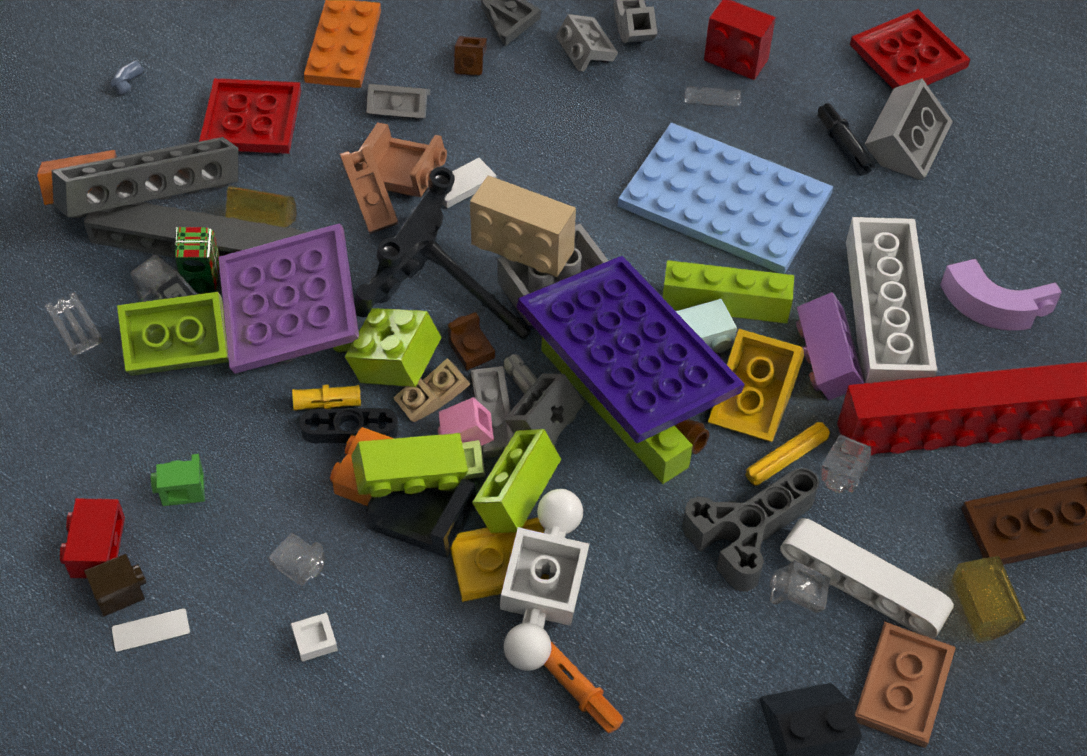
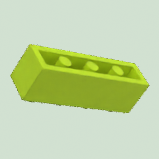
(743, 291)

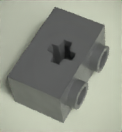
(547, 406)

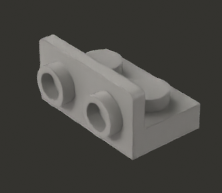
(585, 41)

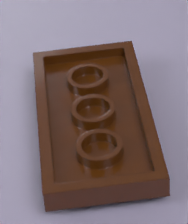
(1030, 521)

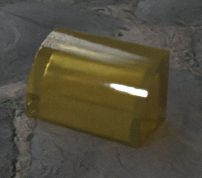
(260, 206)
(987, 598)

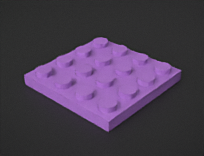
(287, 298)

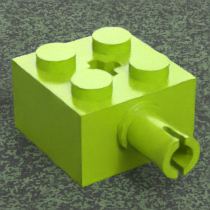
(392, 347)

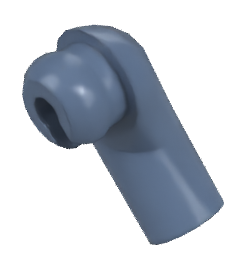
(123, 75)

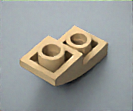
(432, 392)

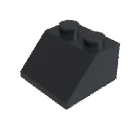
(811, 722)

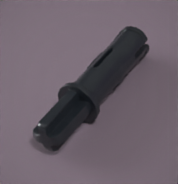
(839, 130)

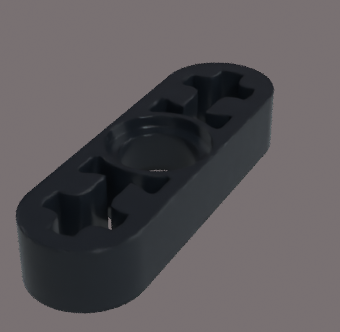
(338, 416)

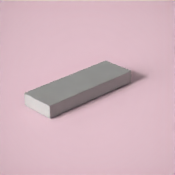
(491, 391)

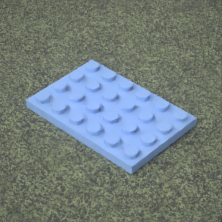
(726, 197)

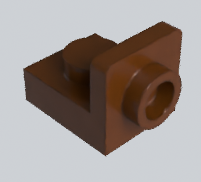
(469, 55)
(469, 341)

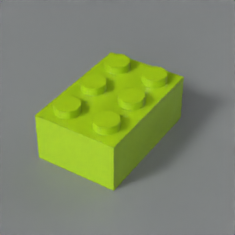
(173, 333)

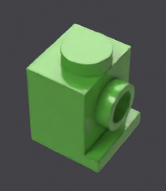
(179, 482)

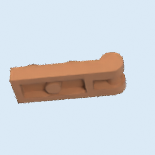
(369, 190)

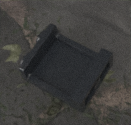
(424, 518)

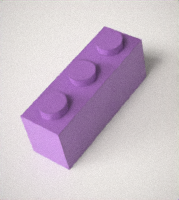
(829, 346)

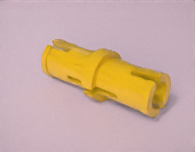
(326, 397)

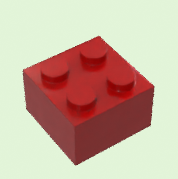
(739, 38)

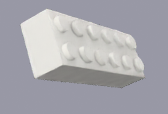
(889, 300)

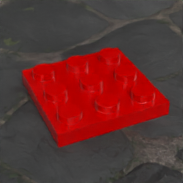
(909, 50)
(252, 114)

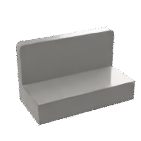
(397, 101)

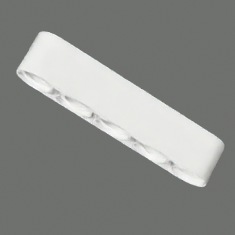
(868, 578)

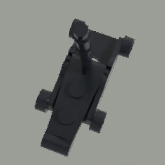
(414, 246)

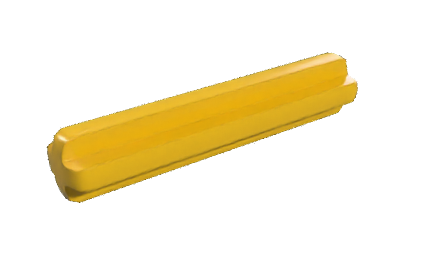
(787, 453)

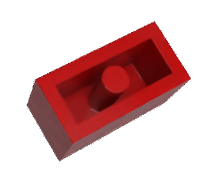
(93, 535)

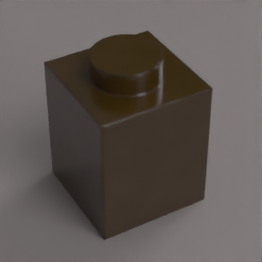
(116, 584)

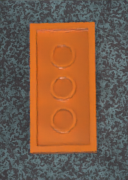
(342, 43)

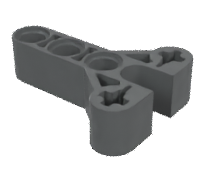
(711, 521)

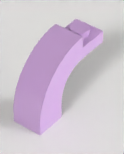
(993, 305)

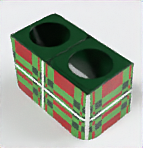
(199, 245)

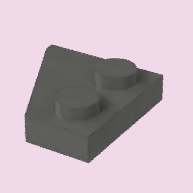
(510, 17)

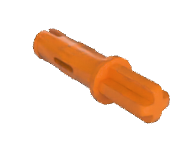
(589, 697)

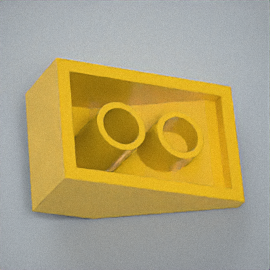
(769, 376)

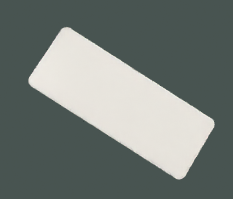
(150, 629)

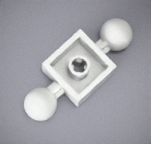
(537, 599)

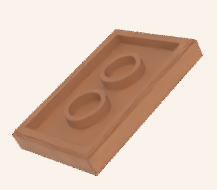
(904, 684)

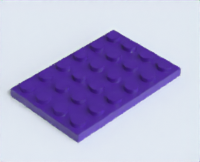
(630, 348)

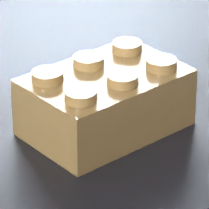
(522, 225)

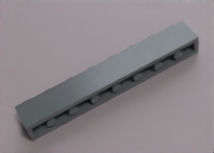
(153, 227)

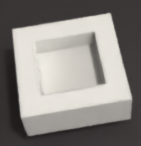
(314, 637)

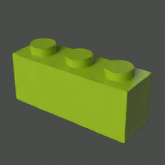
(409, 464)
(517, 481)

